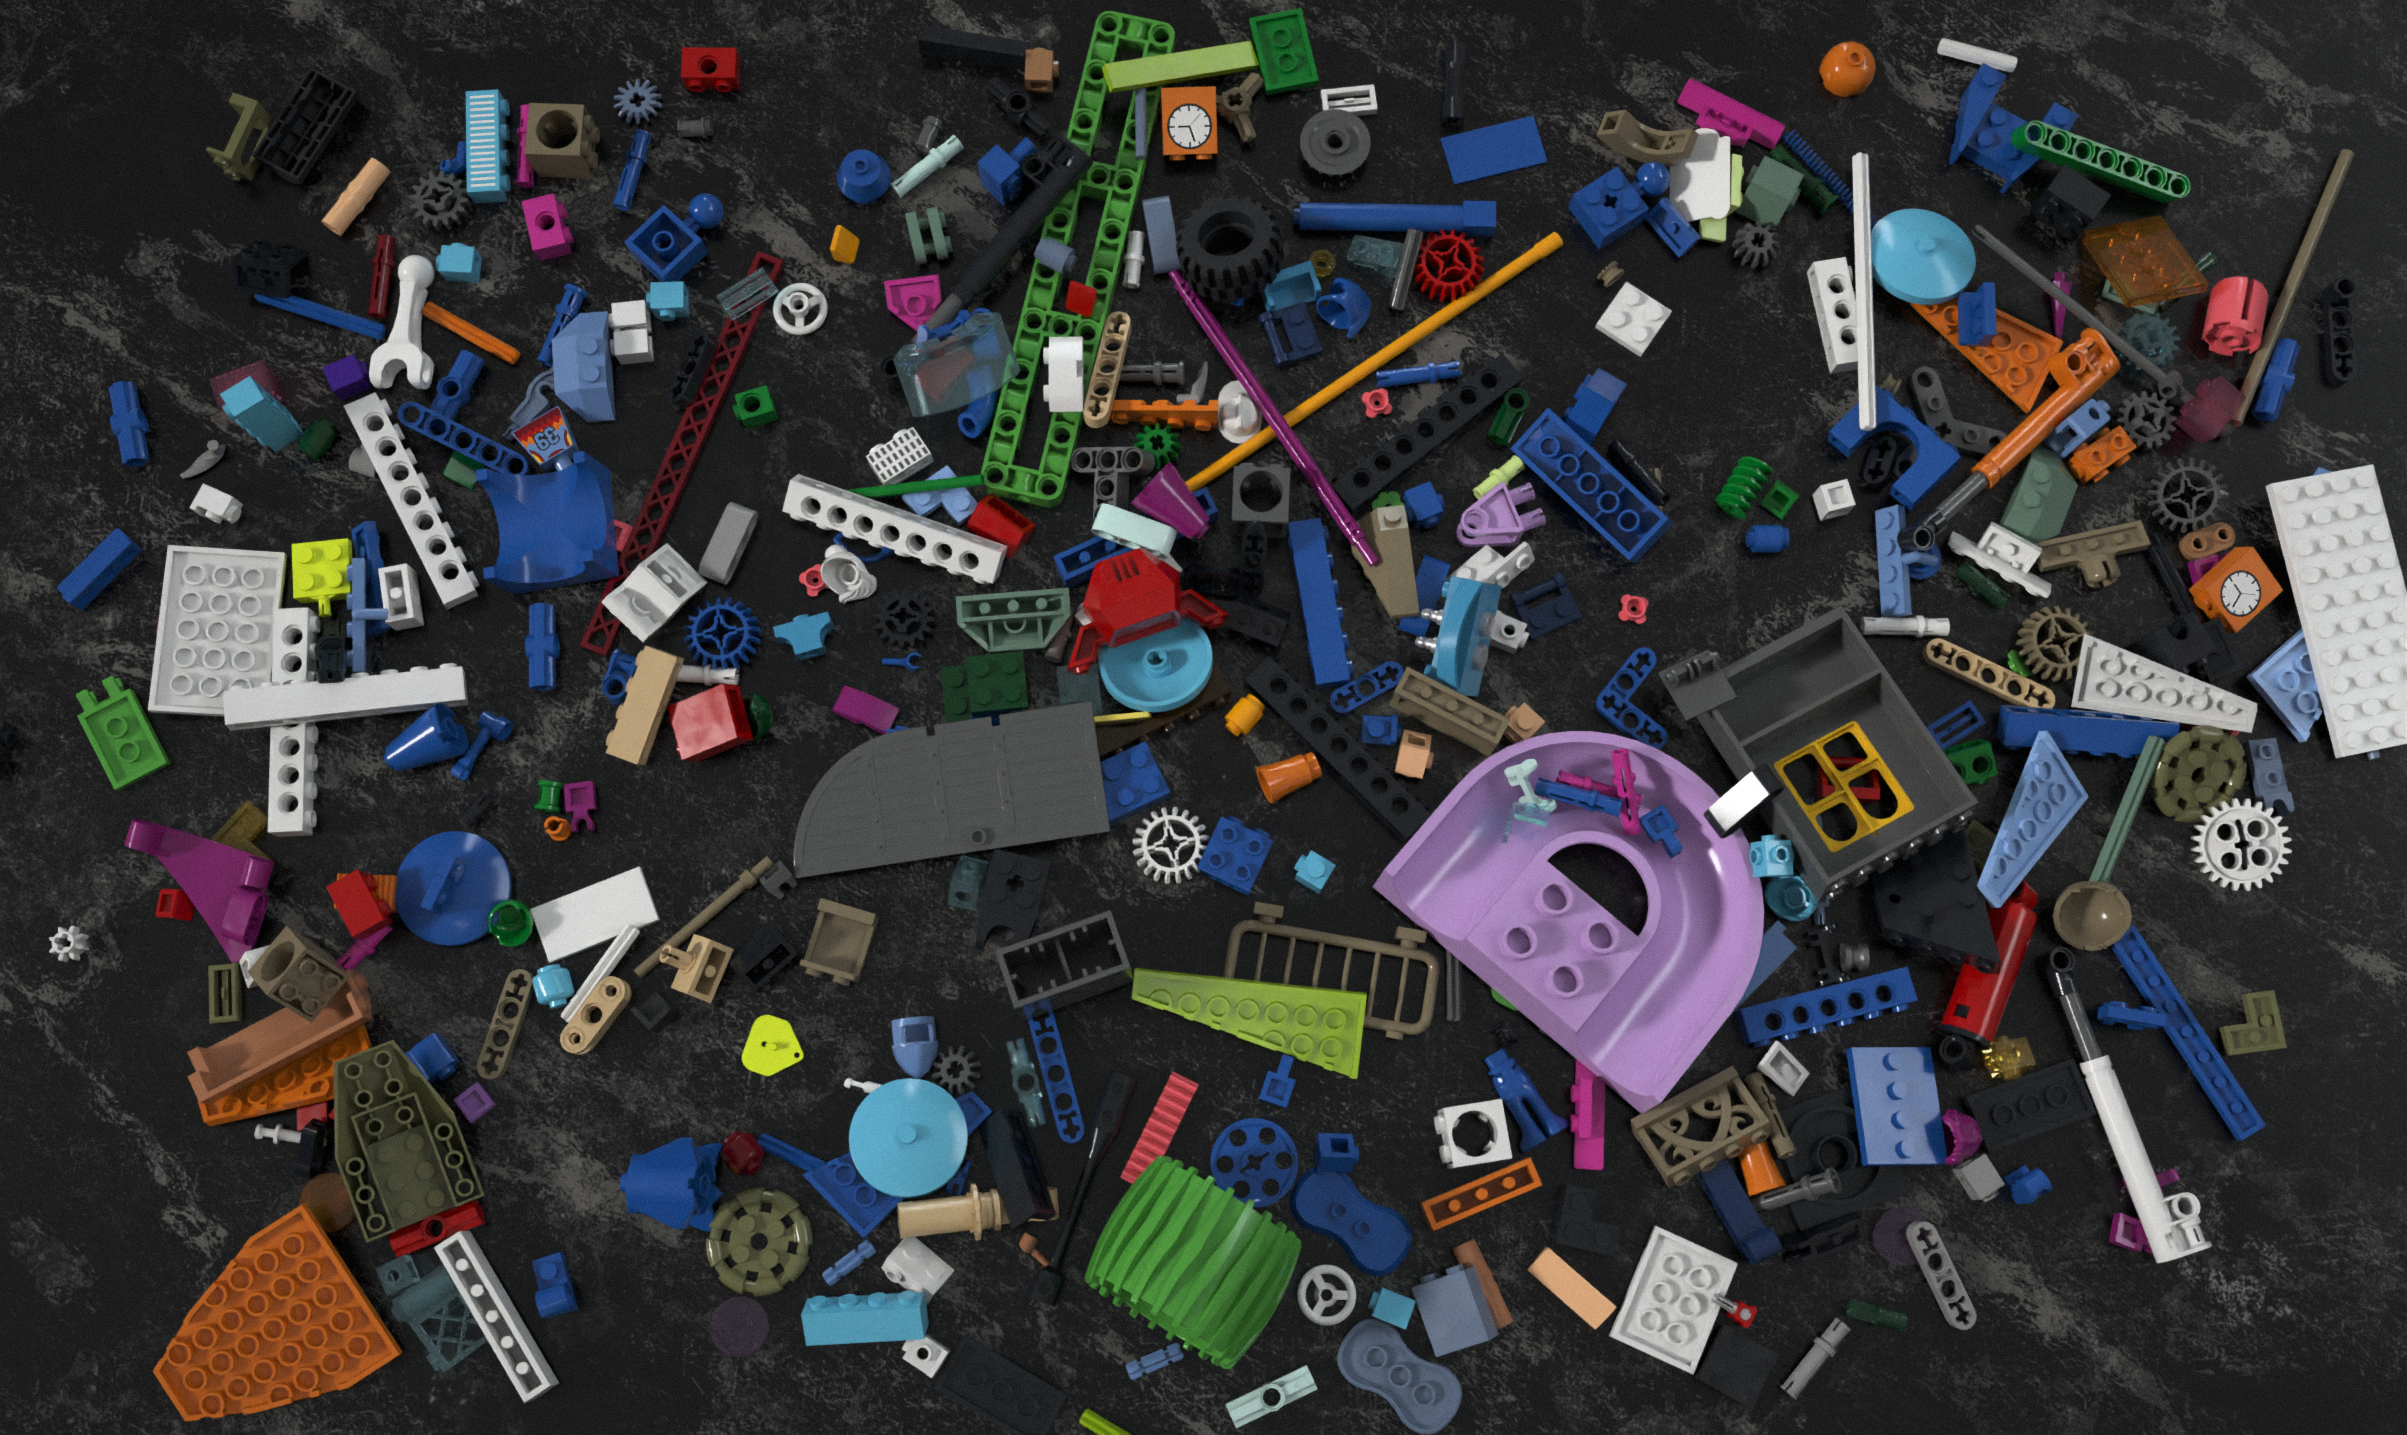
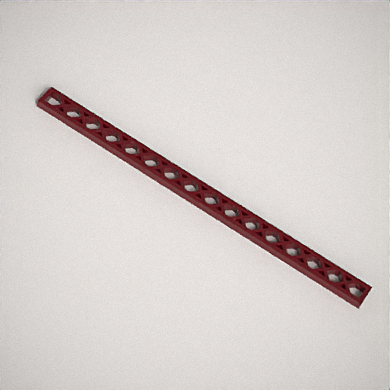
(673, 453)

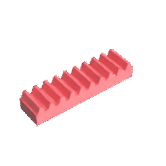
(1161, 1125)

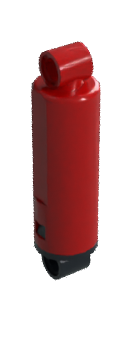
(1981, 997)

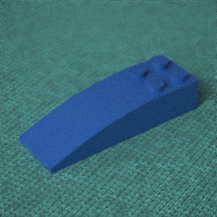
(1592, 486)

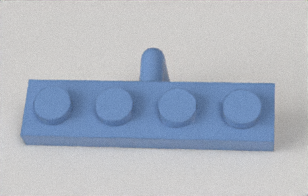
(1894, 562)
(357, 603)

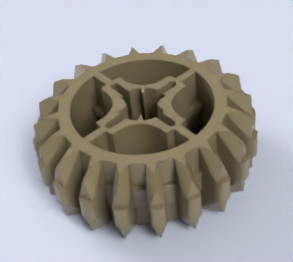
(2052, 621)

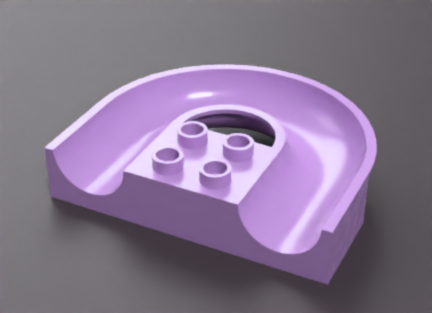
(1610, 998)

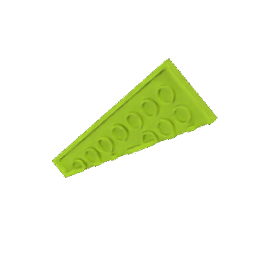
(1294, 1019)

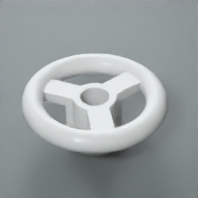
(800, 299)
(1315, 1314)

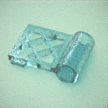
(421, 1303)

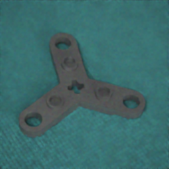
(1936, 412)

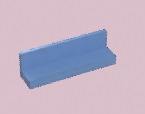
(1773, 952)

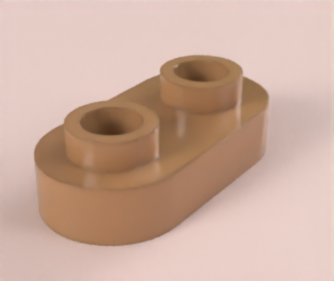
(2208, 540)

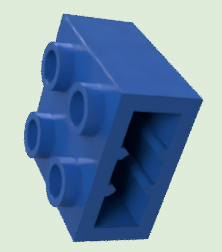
(1235, 854)

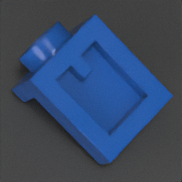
(1381, 730)

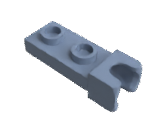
(2268, 775)

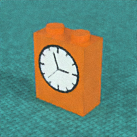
(1189, 122)
(2236, 589)

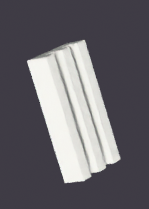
(1357, 110)

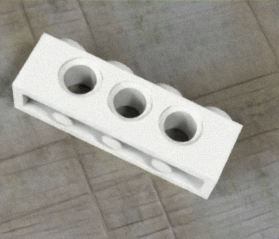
(1835, 273)

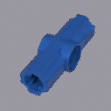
(461, 375)
(2276, 380)
(129, 424)
(542, 647)

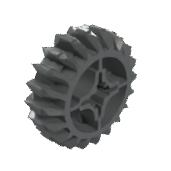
(2183, 476)

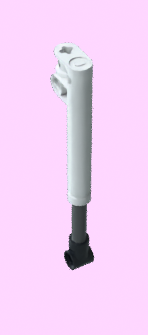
(2166, 1228)

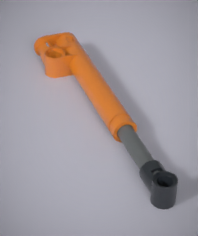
(2079, 373)

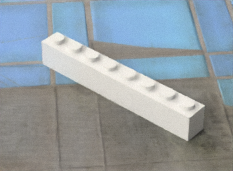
(352, 698)

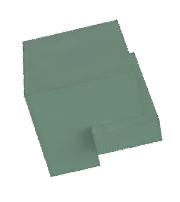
(1770, 192)

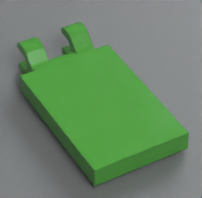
(121, 734)

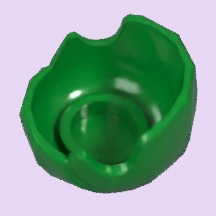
(515, 924)

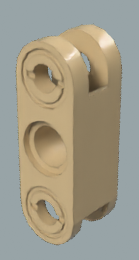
(581, 1024)

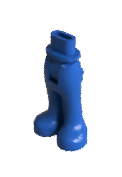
(1513, 1087)

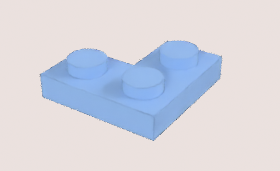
(956, 501)

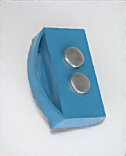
(1463, 634)

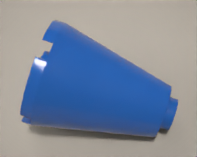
(427, 740)

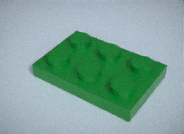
(1283, 51)

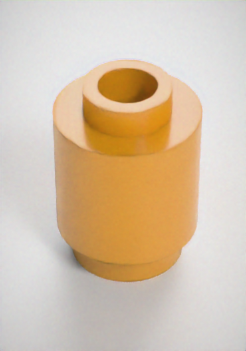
(1244, 715)

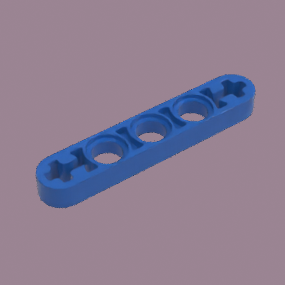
(1056, 1088)

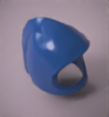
(1353, 299)

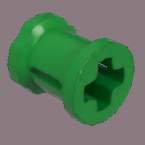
(549, 796)

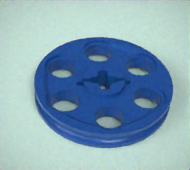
(1253, 1146)

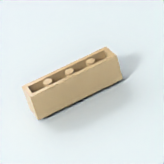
(644, 705)

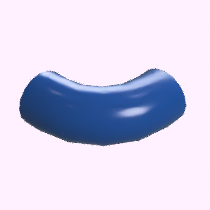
(978, 415)

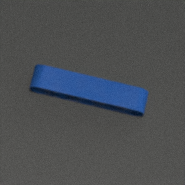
(452, 434)

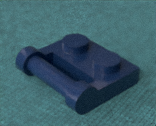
(1298, 330)
(1550, 614)

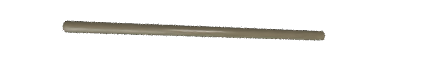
(2292, 284)

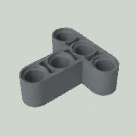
(1107, 475)

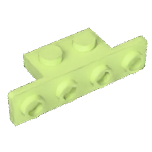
(1715, 229)

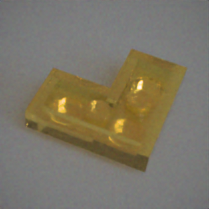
(243, 828)

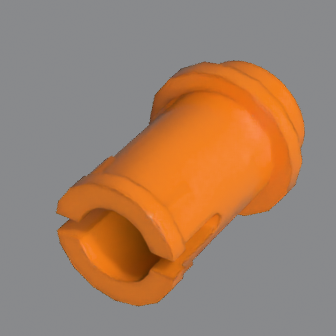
(563, 830)

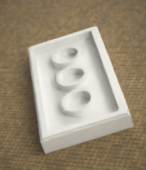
(594, 914)

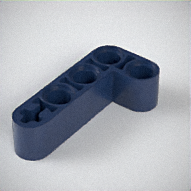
(1738, 1214)

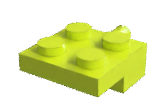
(321, 572)

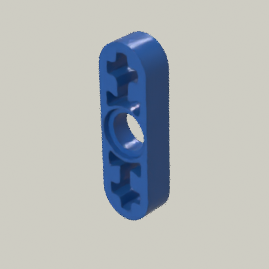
(1344, 691)

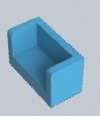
(1292, 287)

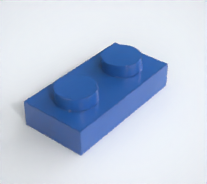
(1672, 227)

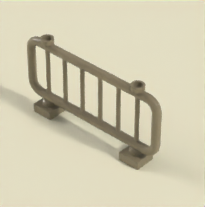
(1407, 949)

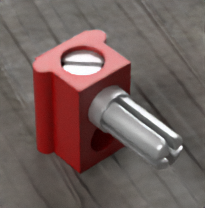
(1738, 1311)

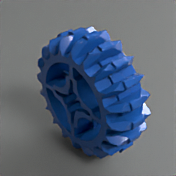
(733, 634)

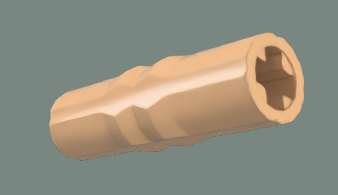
(356, 196)

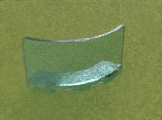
(958, 369)

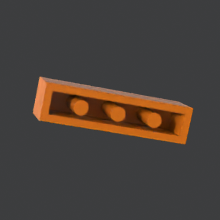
(1480, 1194)

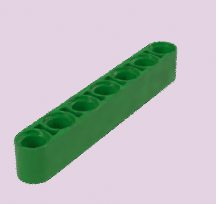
(2112, 162)

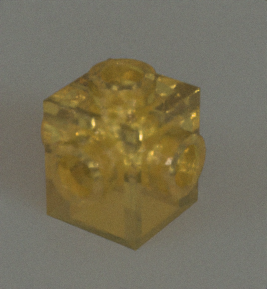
(2008, 1057)

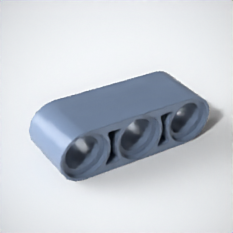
(1161, 234)

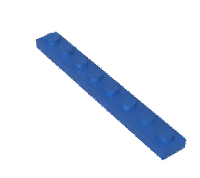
(2187, 1035)

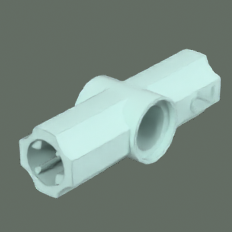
(1252, 1406)

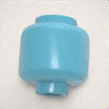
(553, 986)

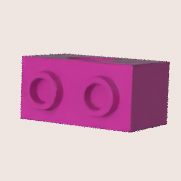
(540, 213)

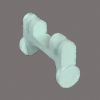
(1519, 775)

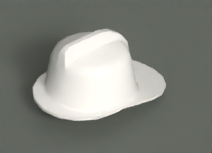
(1237, 413)

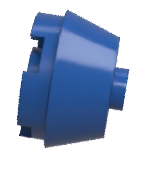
(863, 176)

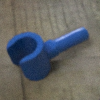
(903, 661)

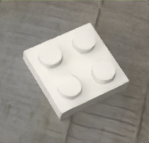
(1633, 319)

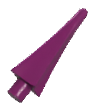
(2058, 309)

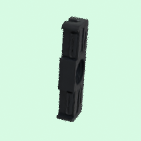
(332, 663)

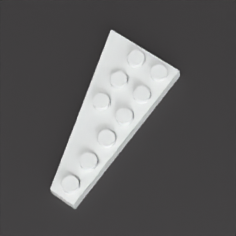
(2135, 686)

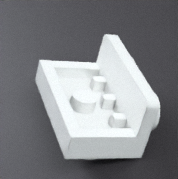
(917, 1268)

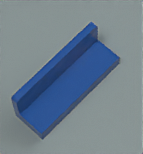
(98, 569)

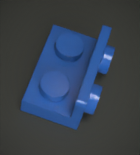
(1977, 316)

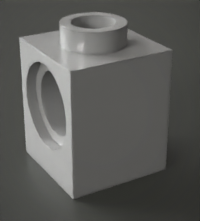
(1979, 1178)

